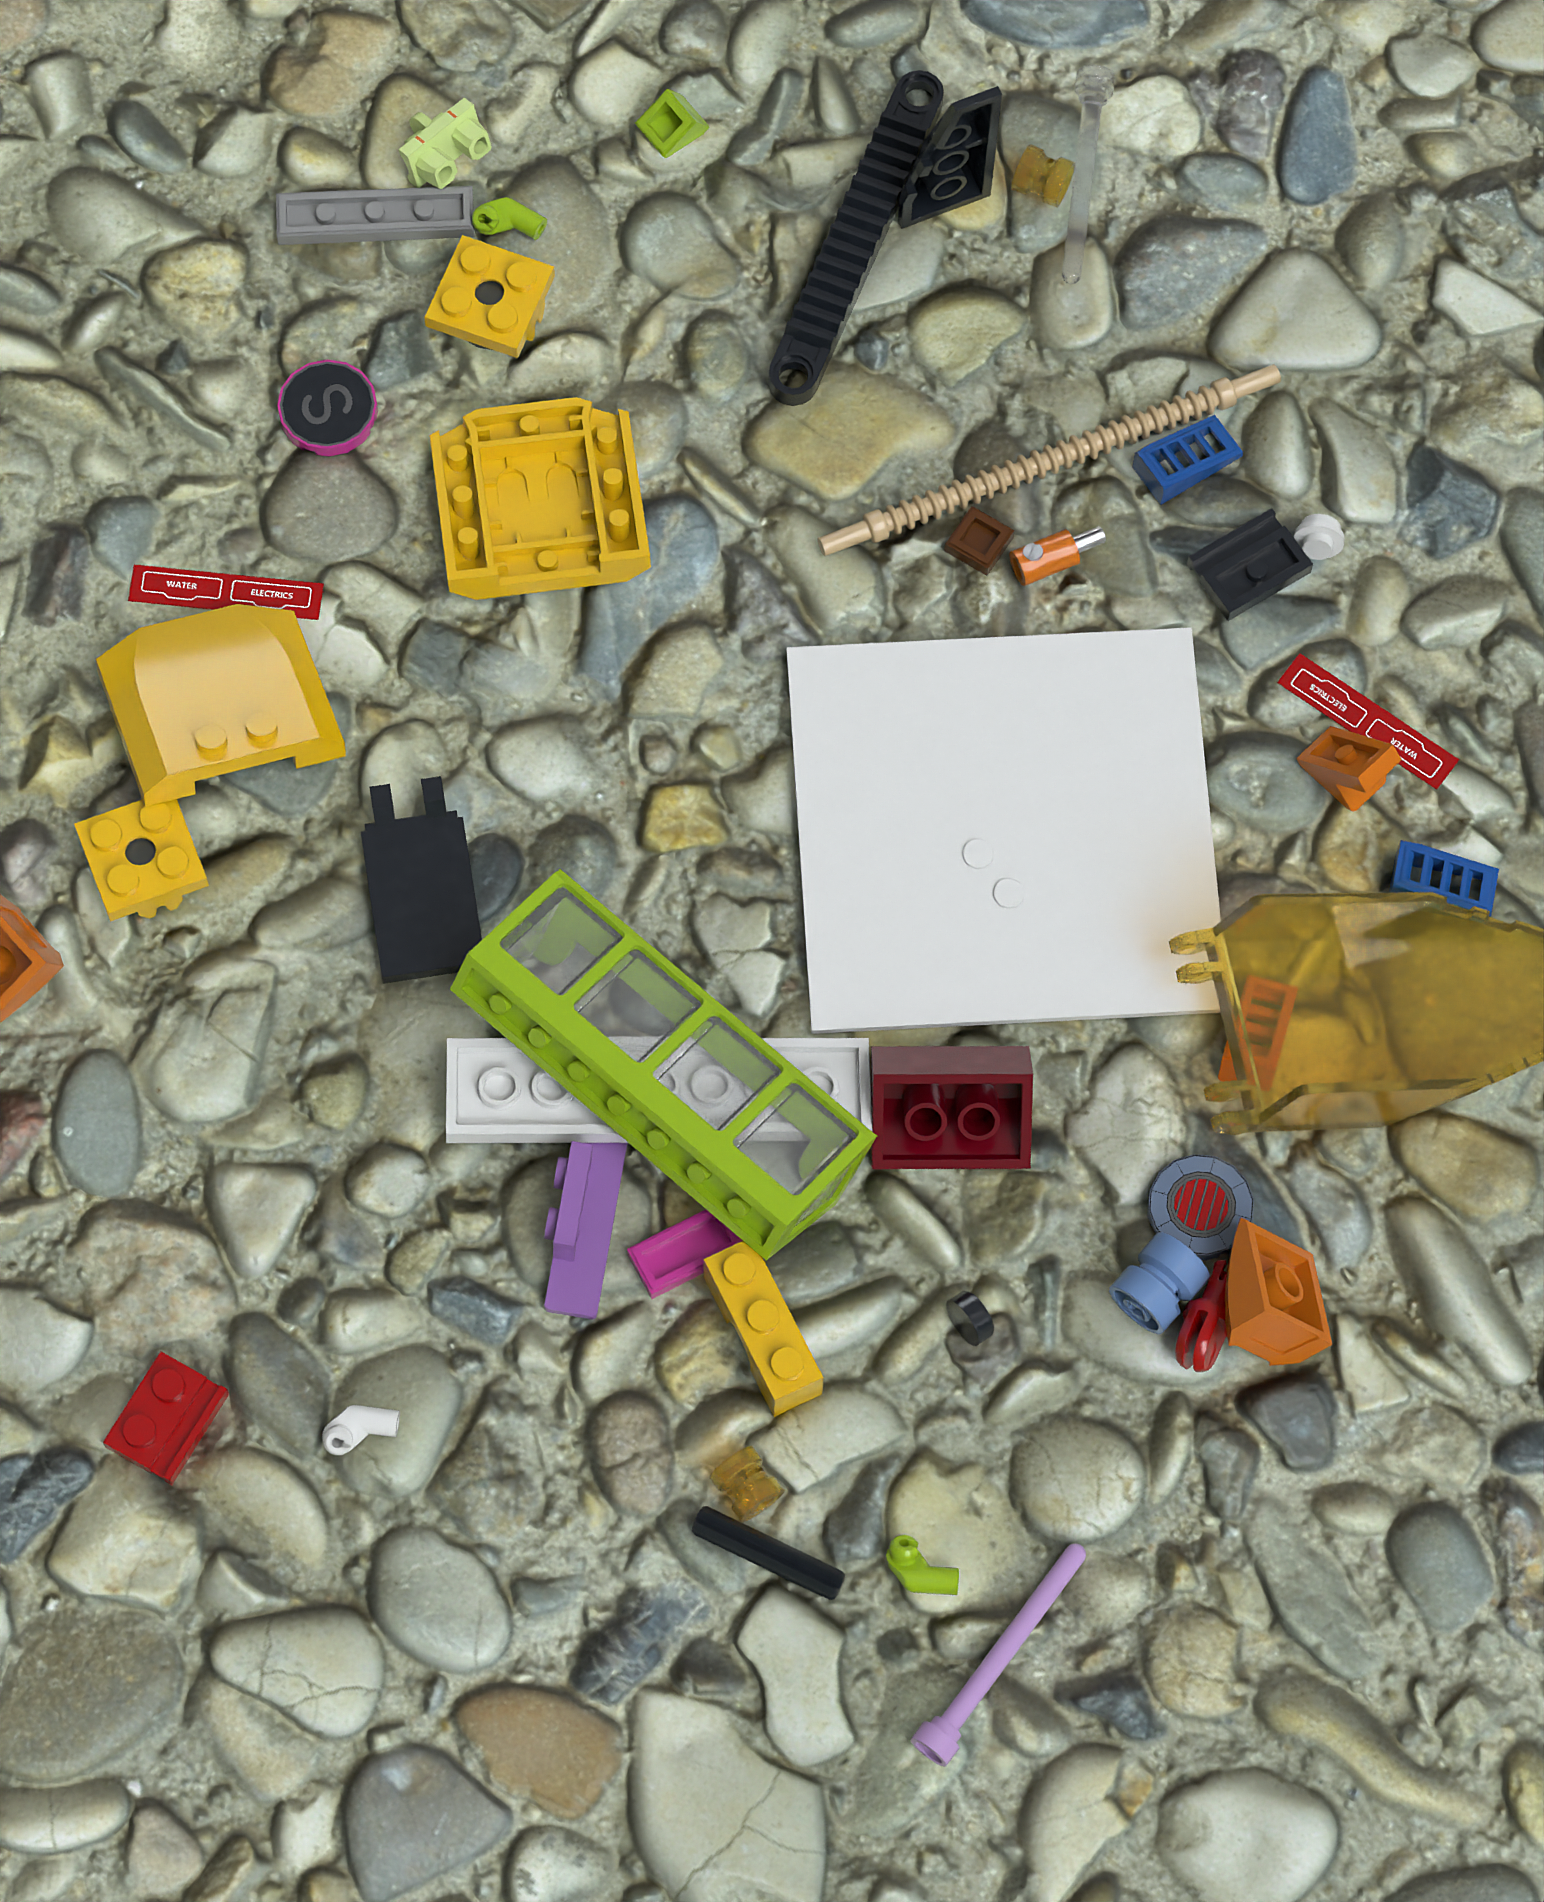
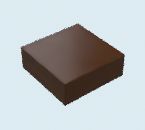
(979, 540)

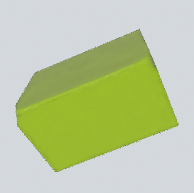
(671, 123)

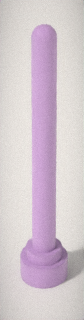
(940, 1736)

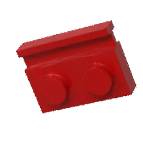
(166, 1418)

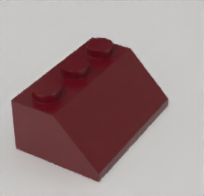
(951, 1107)

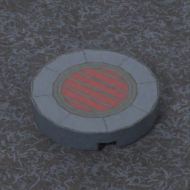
(1200, 1203)

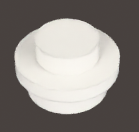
(1320, 536)

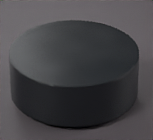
(970, 1318)

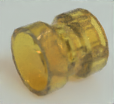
(1043, 176)
(746, 1483)

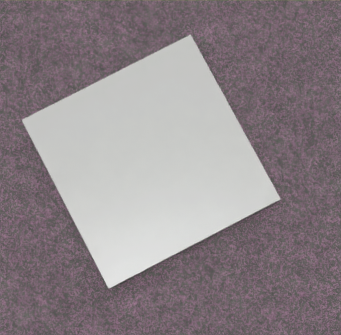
(1056, 753)

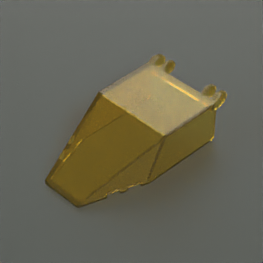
(1365, 1006)

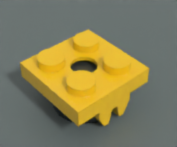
(490, 297)
(141, 858)

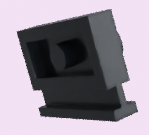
(1249, 564)

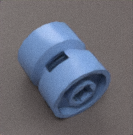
(1164, 1277)

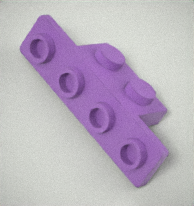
(582, 1226)

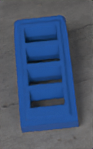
(1165, 486)
(1429, 859)

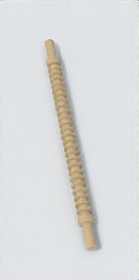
(1221, 394)

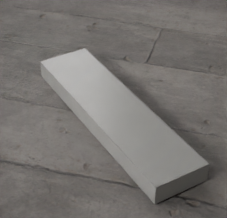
(374, 215)

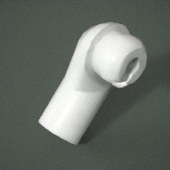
(356, 1424)

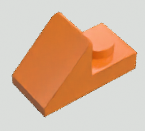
(1349, 765)

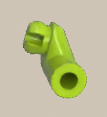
(916, 1573)

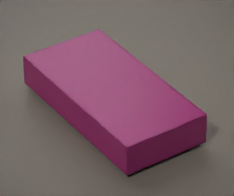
(679, 1251)

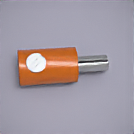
(1052, 554)

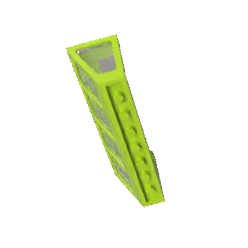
(664, 1064)

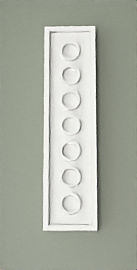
(508, 1098)

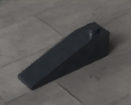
(954, 160)

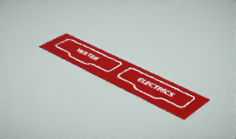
(221, 590)
(1368, 719)

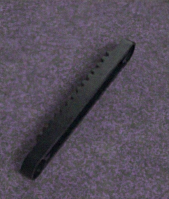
(854, 239)

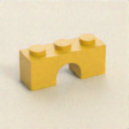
(765, 1326)

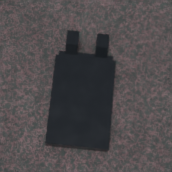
(419, 886)

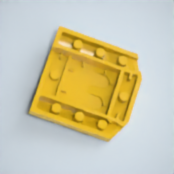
(539, 499)
(216, 698)

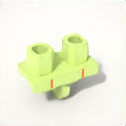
(440, 141)

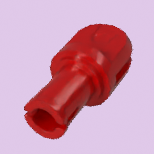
(1204, 1324)

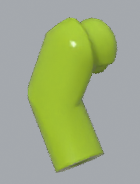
(506, 215)

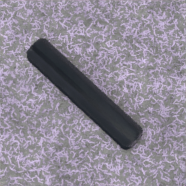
(768, 1552)

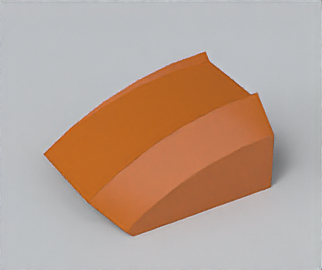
(25, 959)
(1273, 1298)

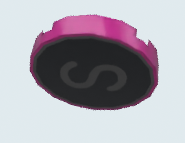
(327, 407)

